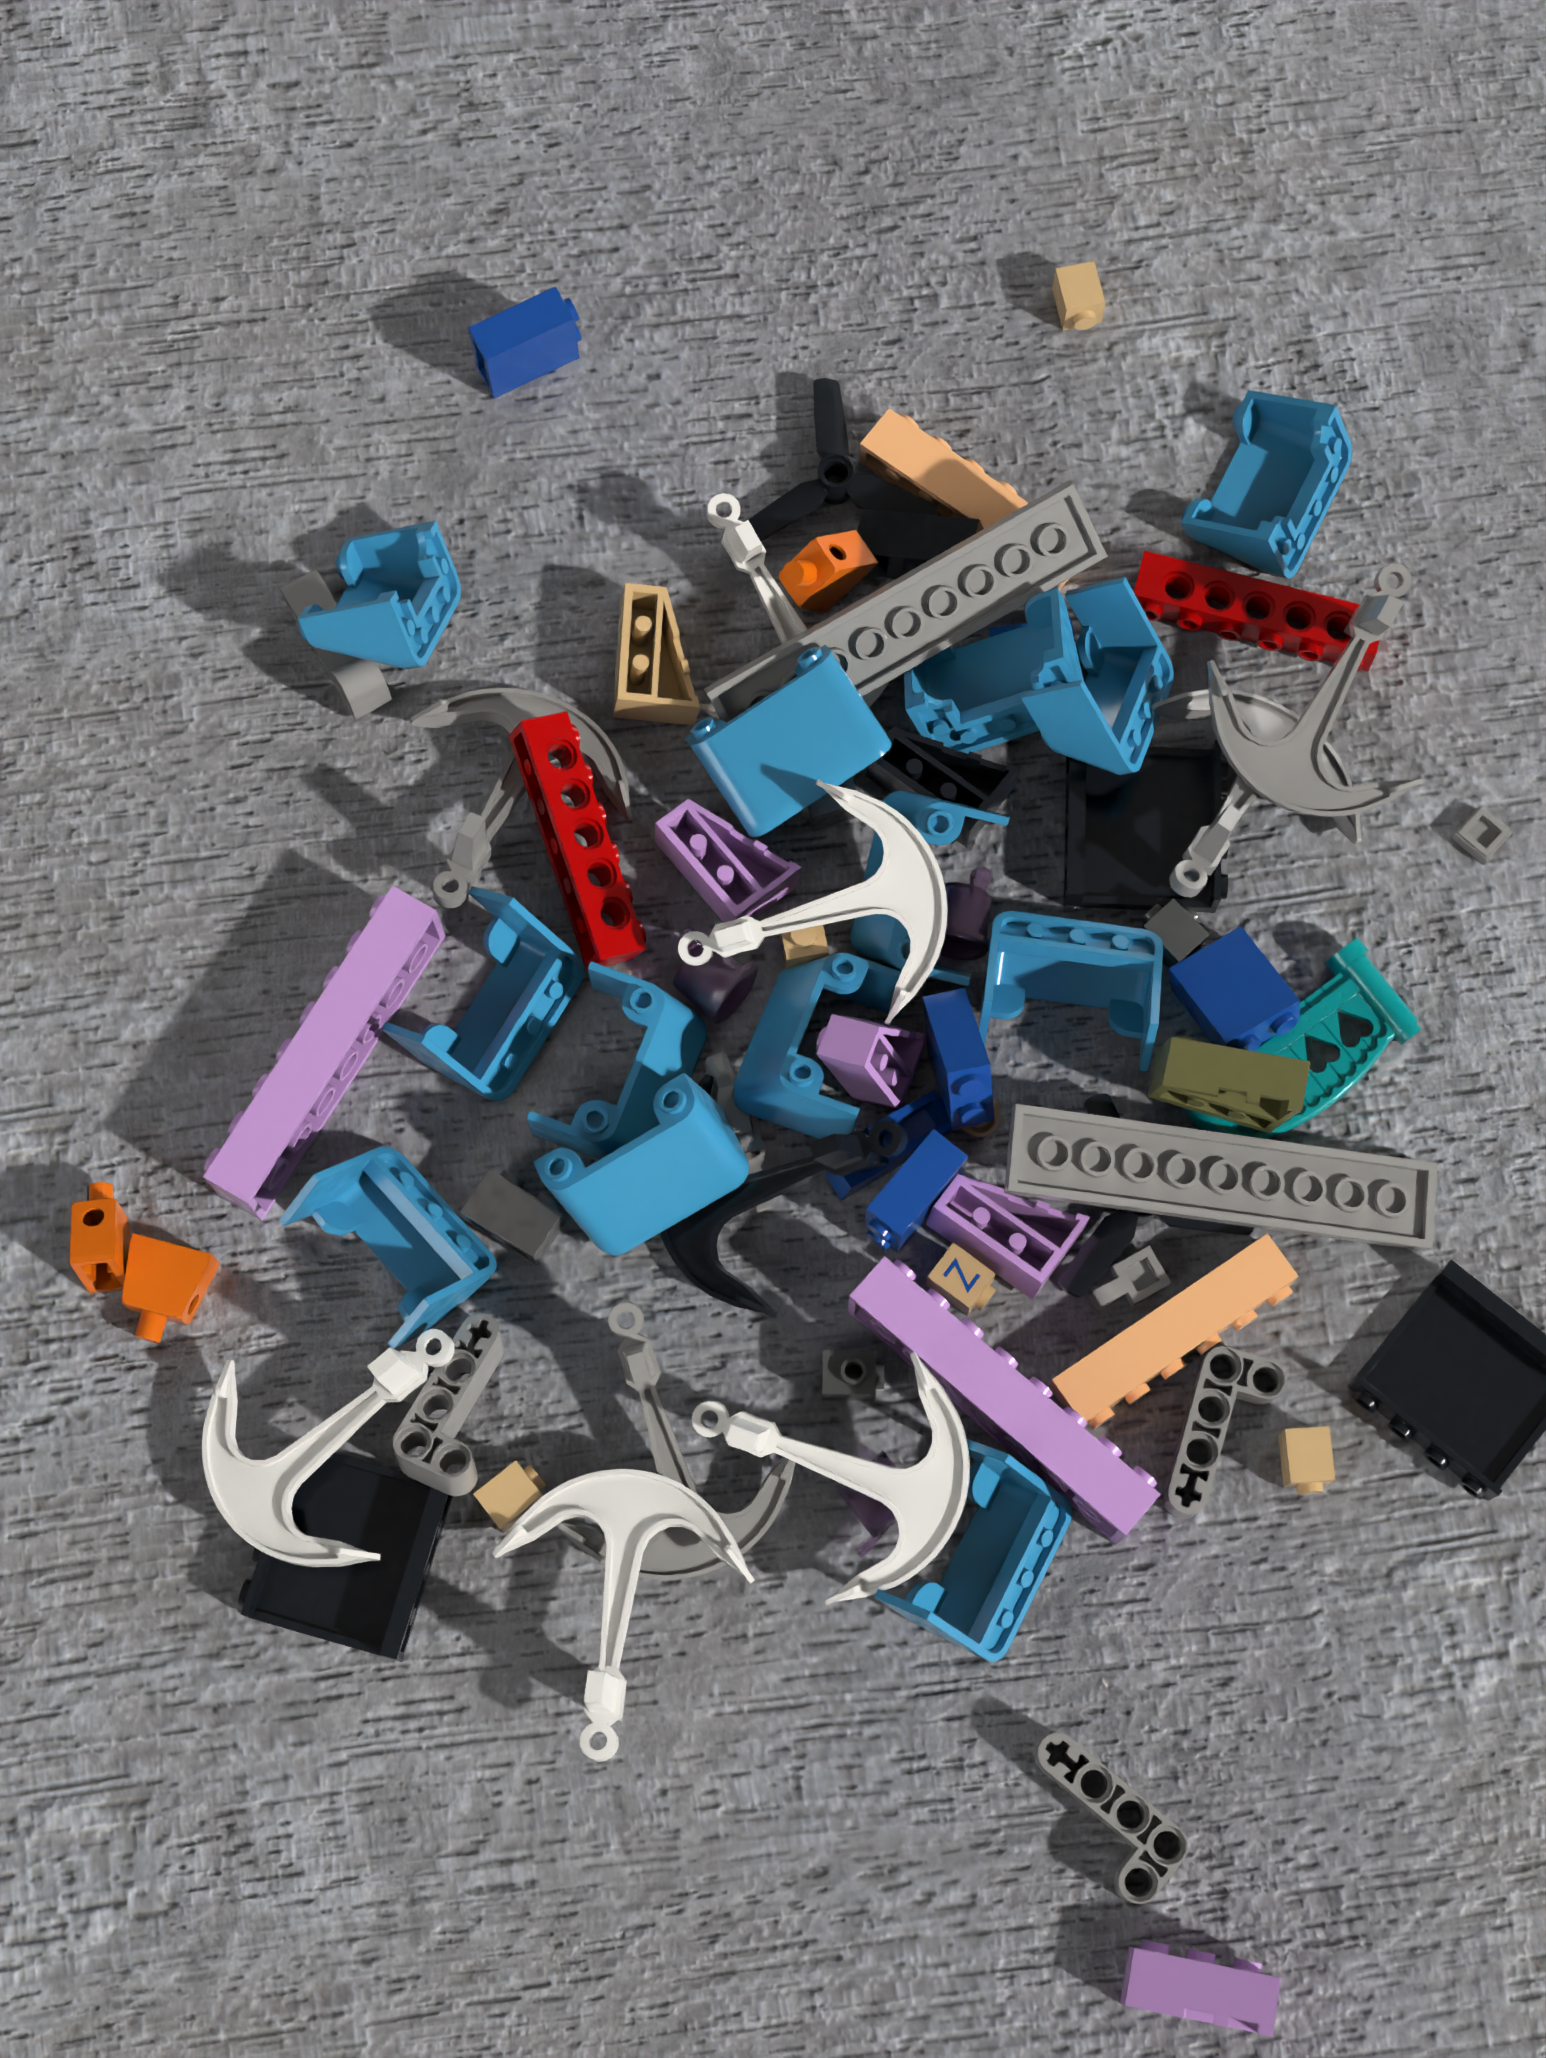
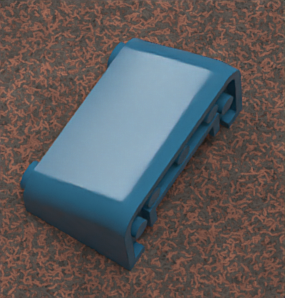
(1276, 483)
(394, 599)
(975, 691)
(789, 740)
(654, 1177)

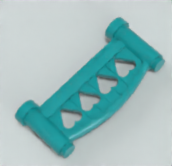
(1355, 991)

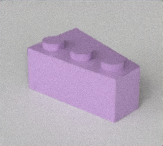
(722, 864)
(871, 1058)
(1005, 1232)
(1200, 1988)

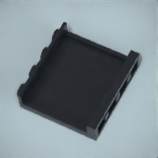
(1135, 827)
(1461, 1381)
(362, 1603)

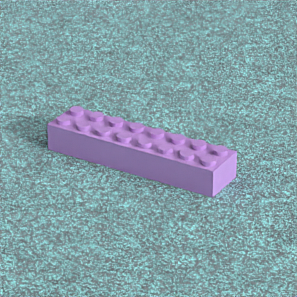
(324, 1053)
(1003, 1400)

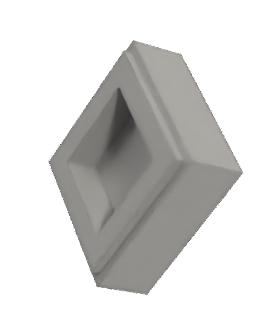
(1482, 834)

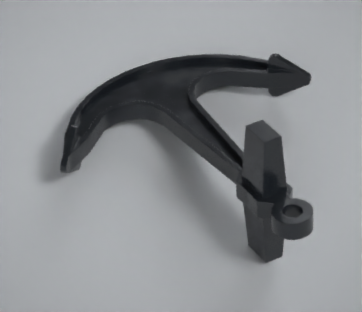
(695, 1238)

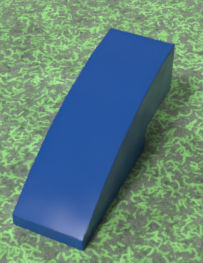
(918, 1121)

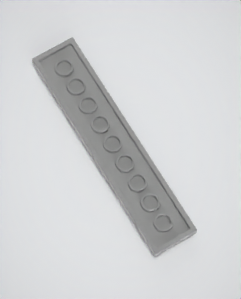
(933, 602)
(1220, 1177)

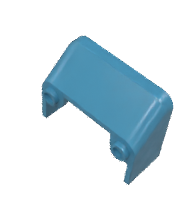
(1128, 670)
(939, 823)
(1078, 966)
(511, 1011)
(668, 1049)
(786, 1085)
(405, 1228)
(997, 1560)

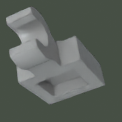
(1135, 1278)

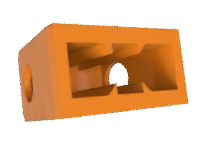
(821, 576)
(99, 1240)
(164, 1284)

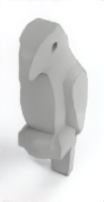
(743, 1124)

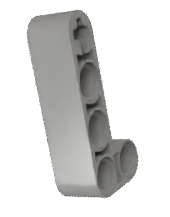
(355, 678)
(458, 1398)
(1212, 1434)
(1105, 1808)

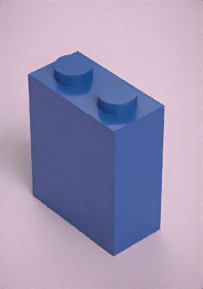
(525, 341)
(1235, 993)
(958, 1058)
(913, 1192)

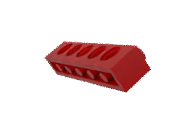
(1238, 595)
(584, 902)

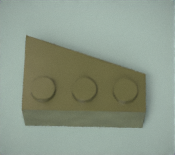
(1229, 1082)

